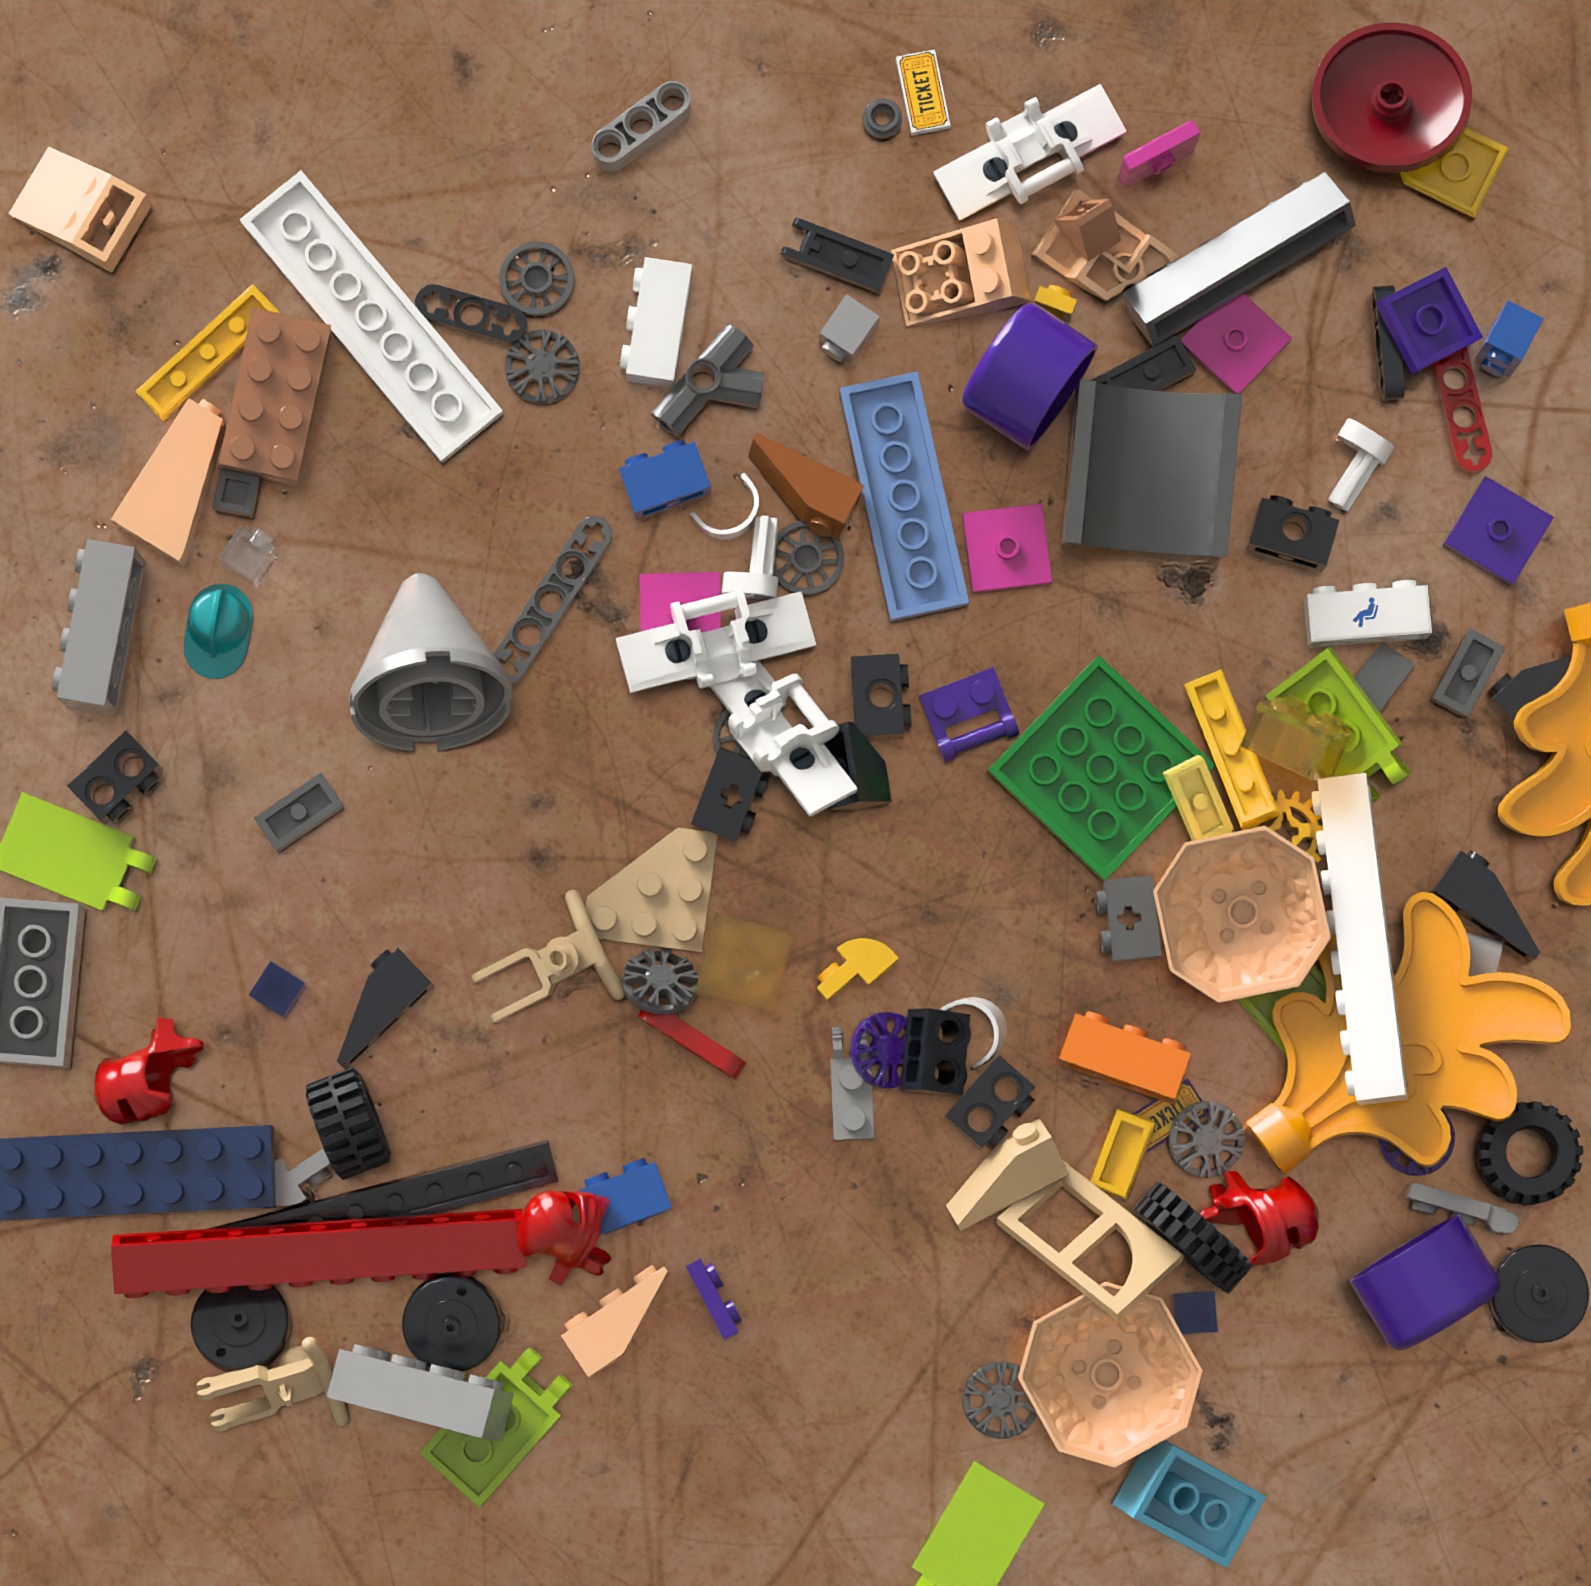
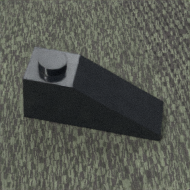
(1526, 686)
(1481, 900)
(385, 998)

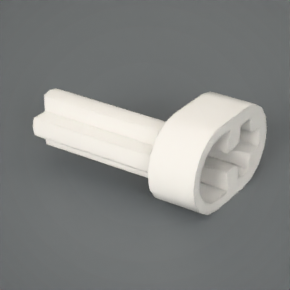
(1371, 451)
(759, 582)

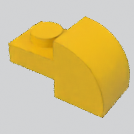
(862, 959)

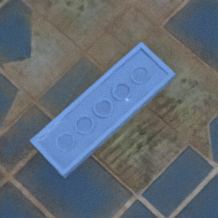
(904, 496)

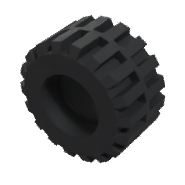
(347, 1123)
(1563, 1148)

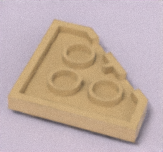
(659, 895)

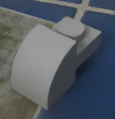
(290, 1182)

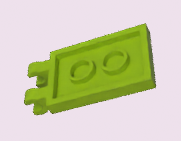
(1332, 689)
(70, 854)
(481, 1464)
(977, 1532)

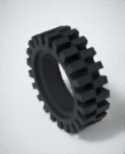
(1193, 1237)

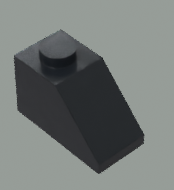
(862, 766)

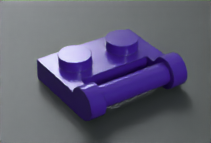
(964, 702)

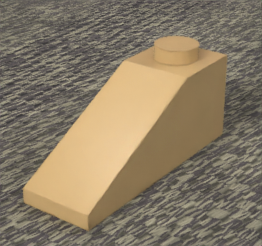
(1010, 1172)

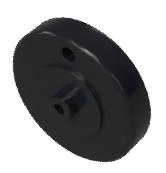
(1540, 1294)
(451, 1322)
(240, 1327)

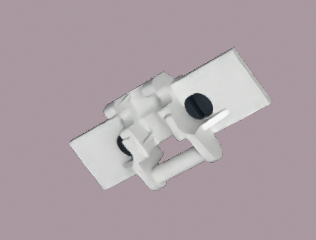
(1024, 140)
(717, 655)
(775, 746)

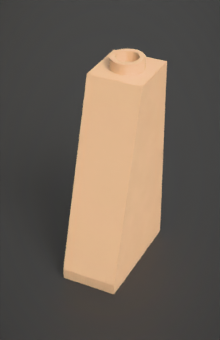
(174, 484)

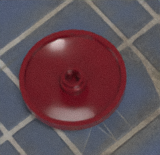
(1391, 97)

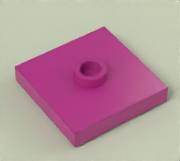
(1159, 154)
(1235, 342)
(1007, 548)
(662, 589)

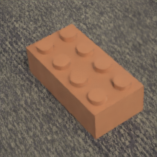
(274, 396)

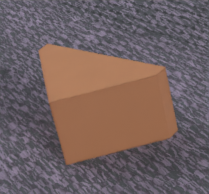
(1090, 227)

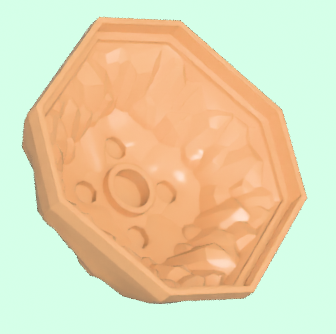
(1242, 914)
(1109, 1383)

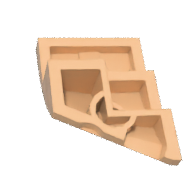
(1110, 271)

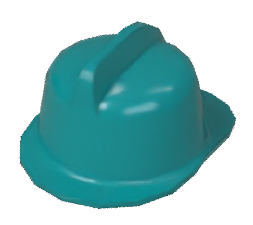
(217, 631)

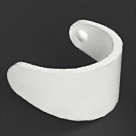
(739, 530)
(997, 1019)

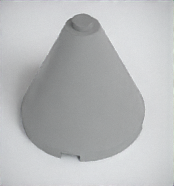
(428, 675)

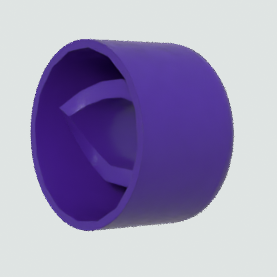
(1028, 374)
(1427, 1284)

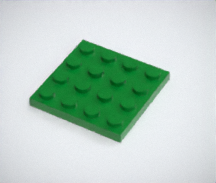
(1097, 767)

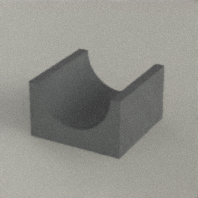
(1151, 470)

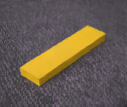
(202, 356)
(1236, 765)

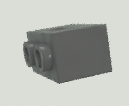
(1137, 897)

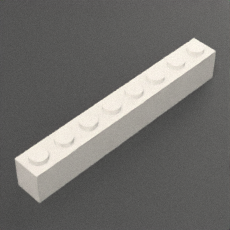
(1362, 940)

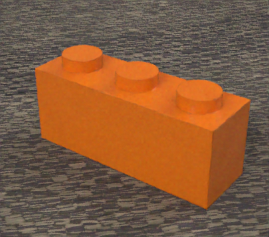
(1126, 1057)

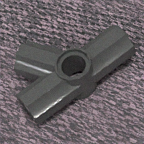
(729, 386)

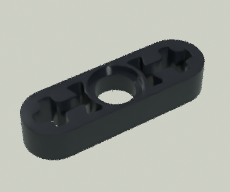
(464, 299)
(1388, 355)

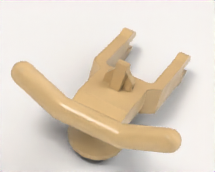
(559, 961)
(299, 1376)

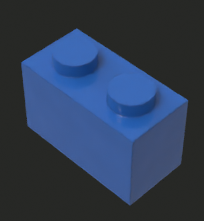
(1508, 339)
(664, 479)
(631, 1196)

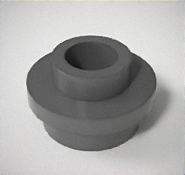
(882, 106)

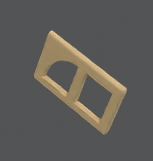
(1151, 1254)

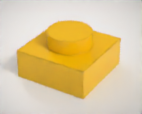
(1056, 301)

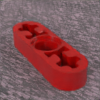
(695, 1042)

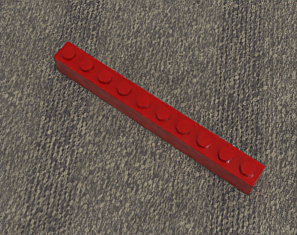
(316, 1252)

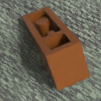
(810, 489)

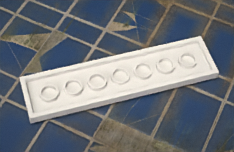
(371, 316)

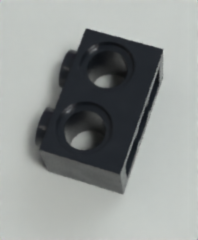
(108, 770)
(926, 1050)
(983, 1096)

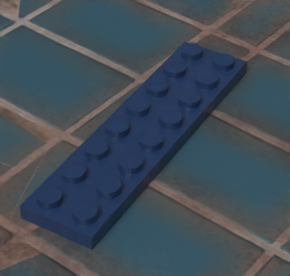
(137, 1173)

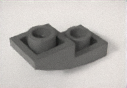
(1384, 675)

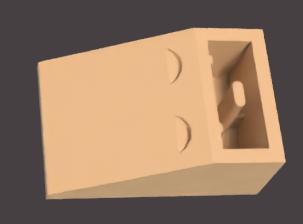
(81, 208)
(962, 273)
(610, 1331)

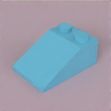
(1189, 1501)

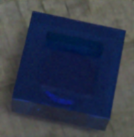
(277, 989)
(1195, 1312)

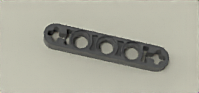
(557, 582)

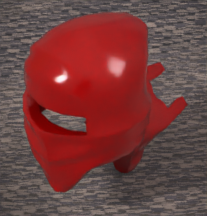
(139, 1083)
(1273, 1218)
(549, 1230)

